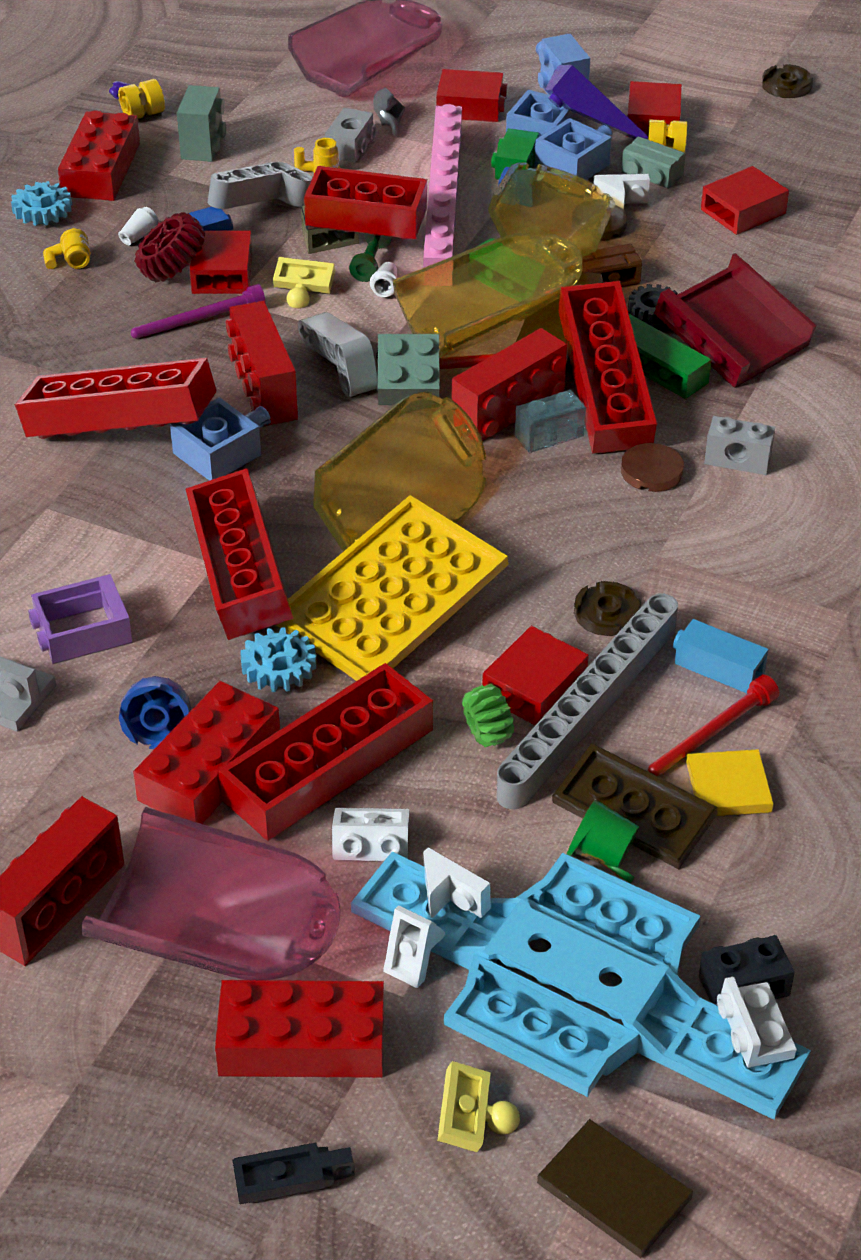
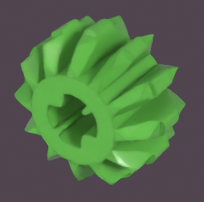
(488, 715)

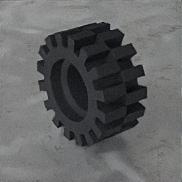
(643, 305)

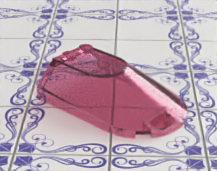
(362, 43)
(218, 902)

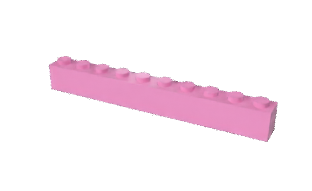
(443, 185)

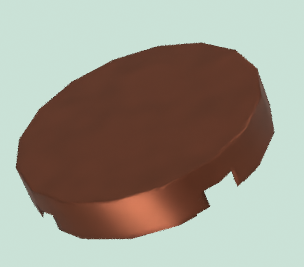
(652, 467)

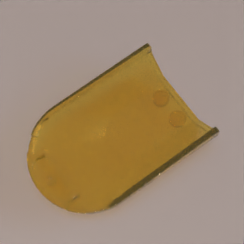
(551, 203)
(487, 288)
(413, 449)

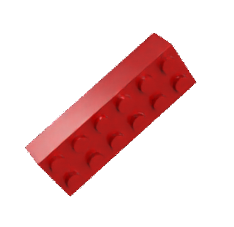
(606, 366)
(116, 398)
(238, 554)
(325, 751)

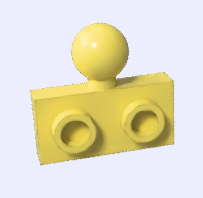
(303, 277)
(467, 1109)

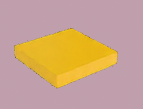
(731, 781)

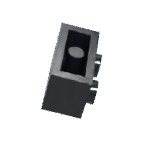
(750, 964)

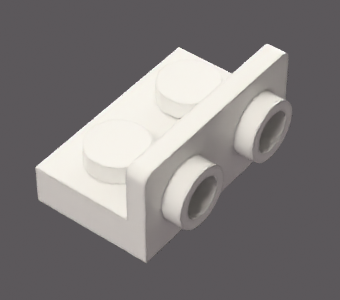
(369, 833)
(755, 1023)

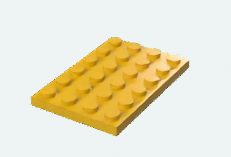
(392, 588)

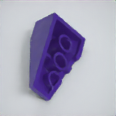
(580, 96)

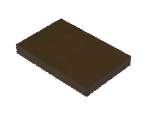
(615, 1187)

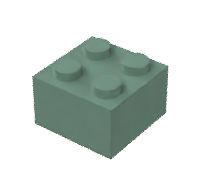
(201, 123)
(407, 366)

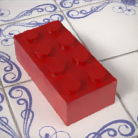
(99, 155)
(366, 202)
(262, 361)
(511, 378)
(184, 767)
(57, 877)
(300, 1028)

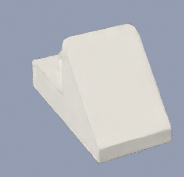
(624, 187)
(452, 882)
(410, 946)

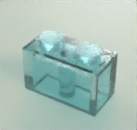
(550, 421)

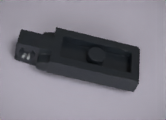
(290, 1171)

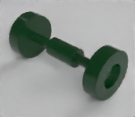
(364, 264)

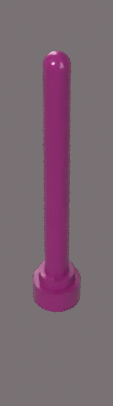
(253, 294)

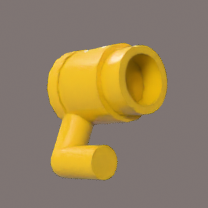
(324, 154)
(73, 246)

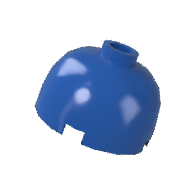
(153, 710)

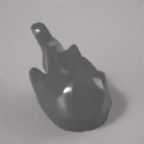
(388, 109)

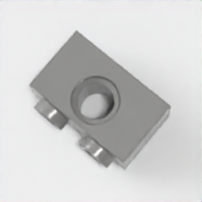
(352, 133)
(739, 445)

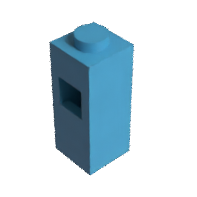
(719, 655)

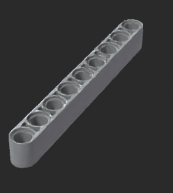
(585, 702)

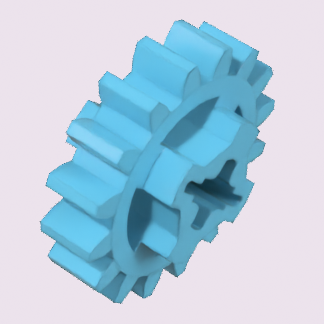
(41, 203)
(278, 659)

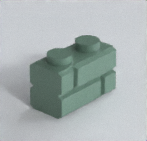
(659, 161)

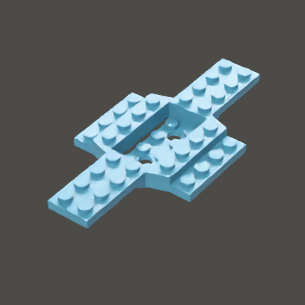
(593, 929)

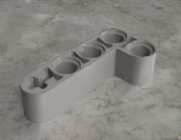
(258, 184)
(344, 348)

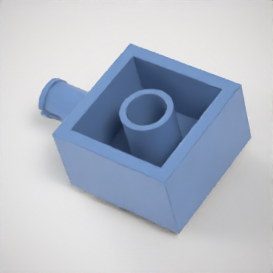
(560, 51)
(536, 113)
(575, 148)
(219, 439)

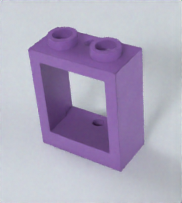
(74, 600)

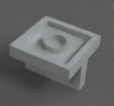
(21, 692)

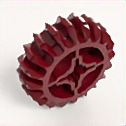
(170, 247)

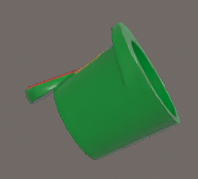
(605, 838)

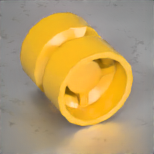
(142, 99)
(675, 130)

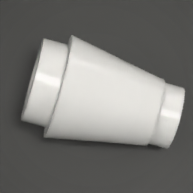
(138, 225)
(382, 280)

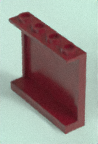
(736, 321)

